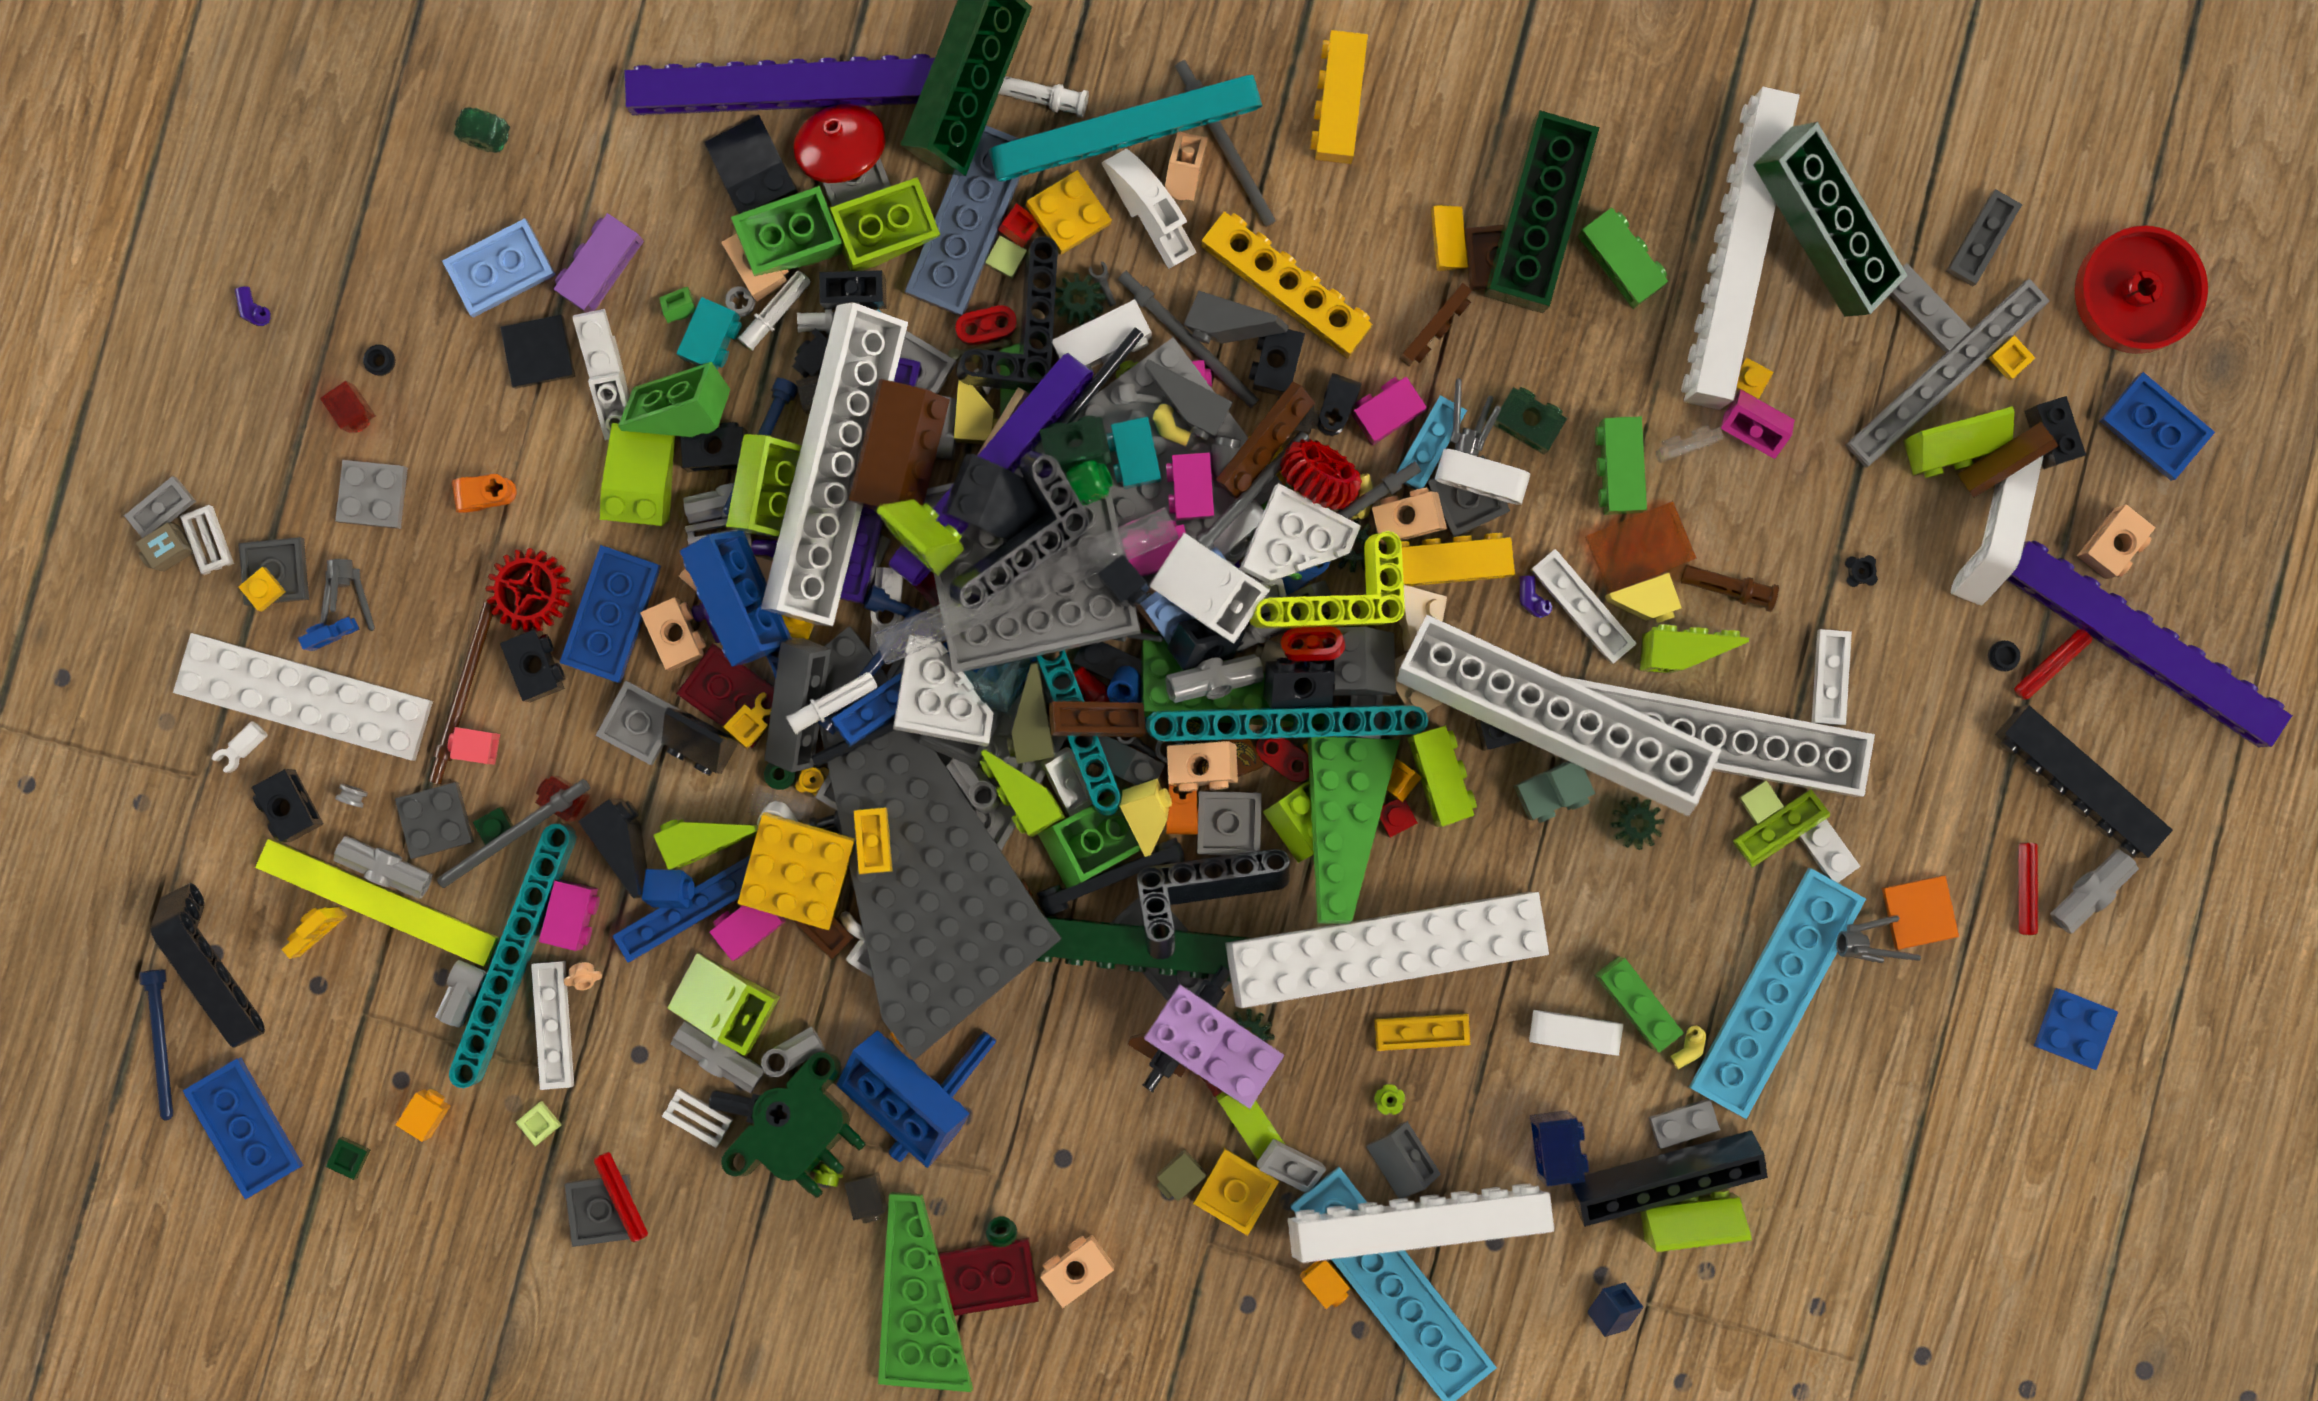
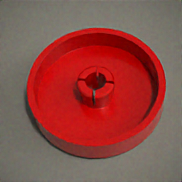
(2172, 283)

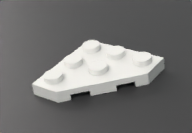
(1296, 536)
(940, 702)

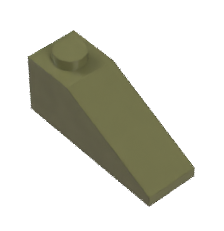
(1031, 729)

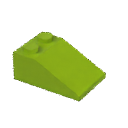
(884, 224)
(637, 478)
(922, 534)
(689, 842)

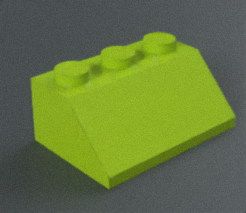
(1959, 442)
(762, 484)
(1442, 776)
(1696, 1222)

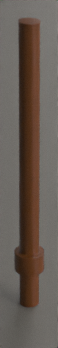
(441, 752)

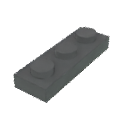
(1984, 237)

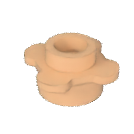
(582, 976)

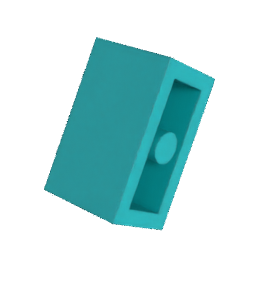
(709, 334)
(1135, 453)

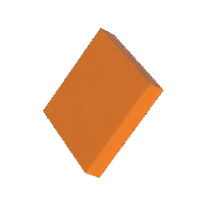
(1923, 912)

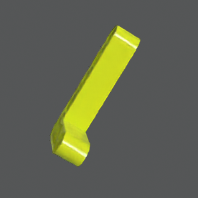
(1341, 606)

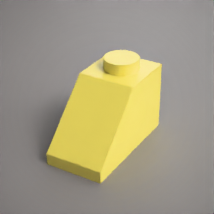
(973, 416)
(1648, 599)
(1146, 812)

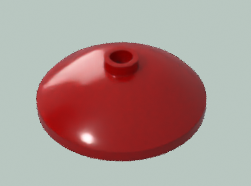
(839, 143)

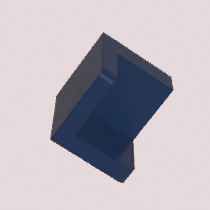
(1615, 1309)

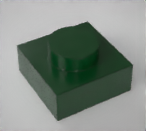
(493, 824)
(348, 1158)

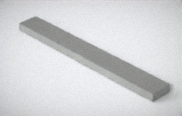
(1947, 373)

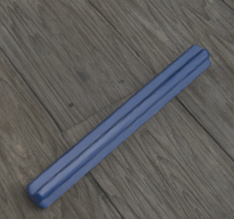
(956, 1078)

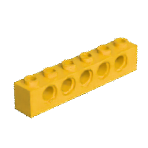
(1233, 227)

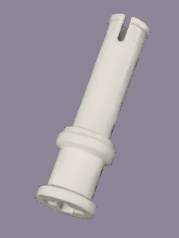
(1055, 97)

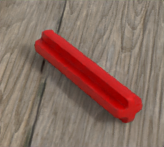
(2053, 664)
(2028, 888)
(620, 1197)

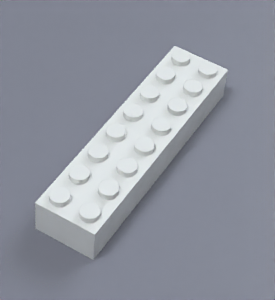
(1420, 1224)

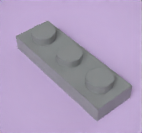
(1929, 310)

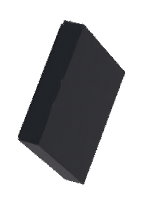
(537, 351)

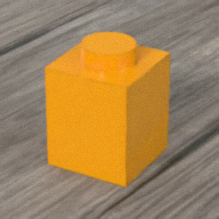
(423, 1114)
(1325, 1283)

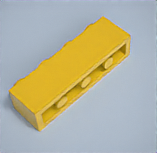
(1340, 96)
(1457, 561)

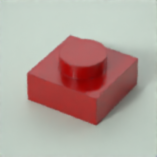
(1019, 225)
(1396, 817)

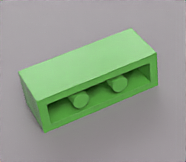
(1623, 257)
(1621, 465)
(1639, 1004)

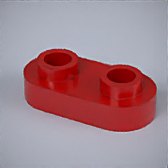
(985, 321)
(1314, 643)
(1283, 758)

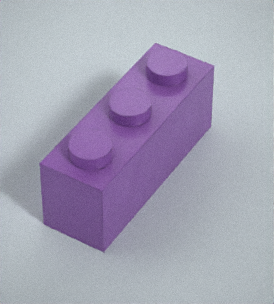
(598, 263)

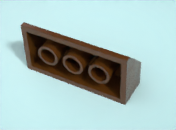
(899, 445)

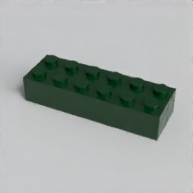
(965, 82)
(1541, 211)
(1830, 219)

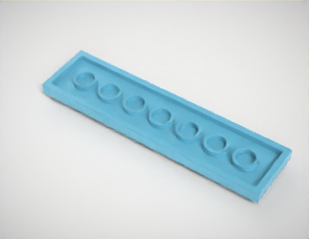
(1776, 993)
(1406, 1302)

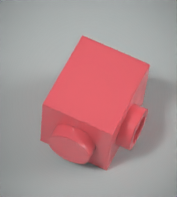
(473, 745)

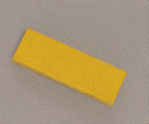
(1422, 1032)

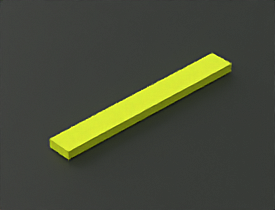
(377, 902)

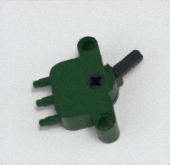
(794, 1144)

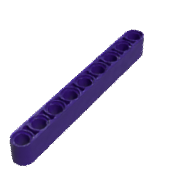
(1012, 442)

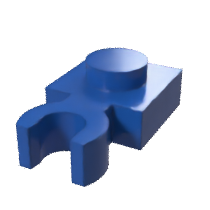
(322, 635)

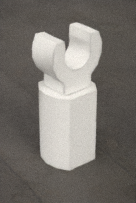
(241, 746)

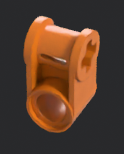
(477, 493)
(1183, 813)

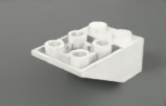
(1208, 587)

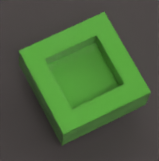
(677, 304)

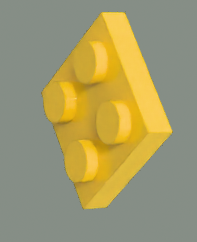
(1069, 212)
(1235, 1191)

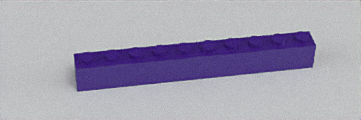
(775, 85)
(2149, 646)

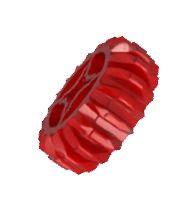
(1320, 474)
(534, 577)

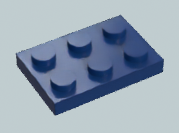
(2157, 426)

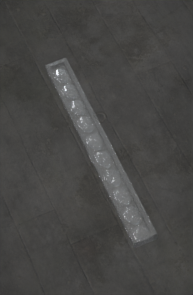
(1052, 575)

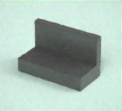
(1404, 1161)

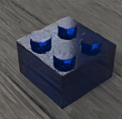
(1558, 1148)

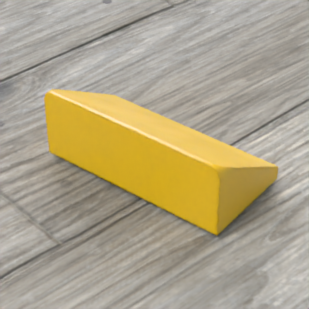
(1449, 237)

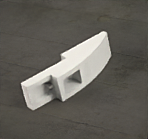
(1154, 205)
(603, 367)

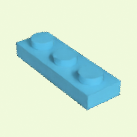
(1431, 441)

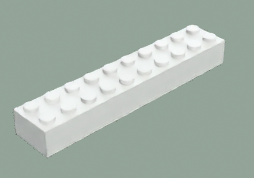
(1739, 255)
(818, 515)
(1558, 715)
(1761, 743)
(1386, 949)

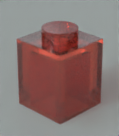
(348, 407)
(552, 786)

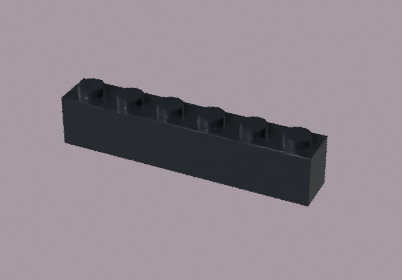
(2083, 782)
(1669, 1178)

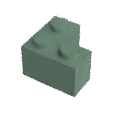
(1555, 788)

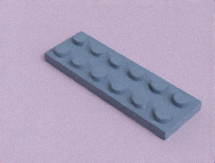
(968, 227)

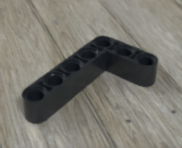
(1030, 329)
(1028, 539)
(1233, 875)
(200, 968)

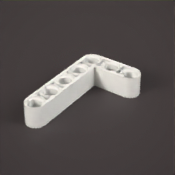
(2002, 537)

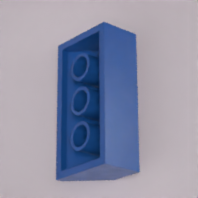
(733, 594)
(902, 1098)

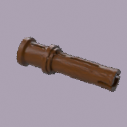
(1744, 590)

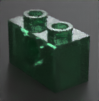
(1511, 420)
(1089, 430)

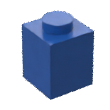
(667, 888)

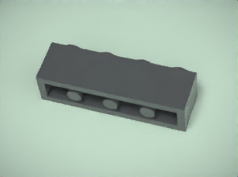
(798, 680)

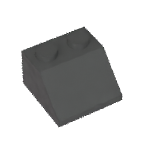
(1366, 663)

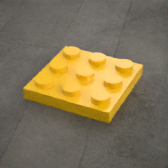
(796, 871)

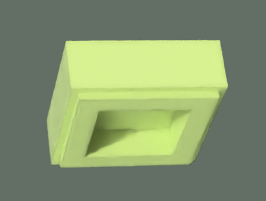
(1006, 257)
(1761, 802)
(538, 1123)

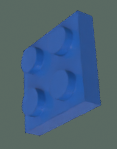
(2075, 1028)

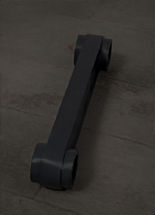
(1055, 898)

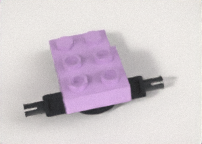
(1209, 1043)

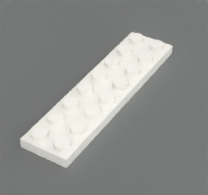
(303, 697)

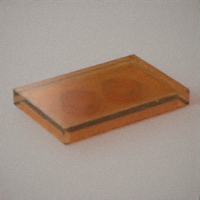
(1640, 547)

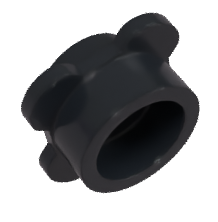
(1867, 564)

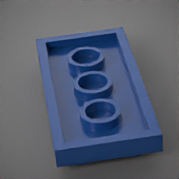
(610, 614)
(243, 1128)

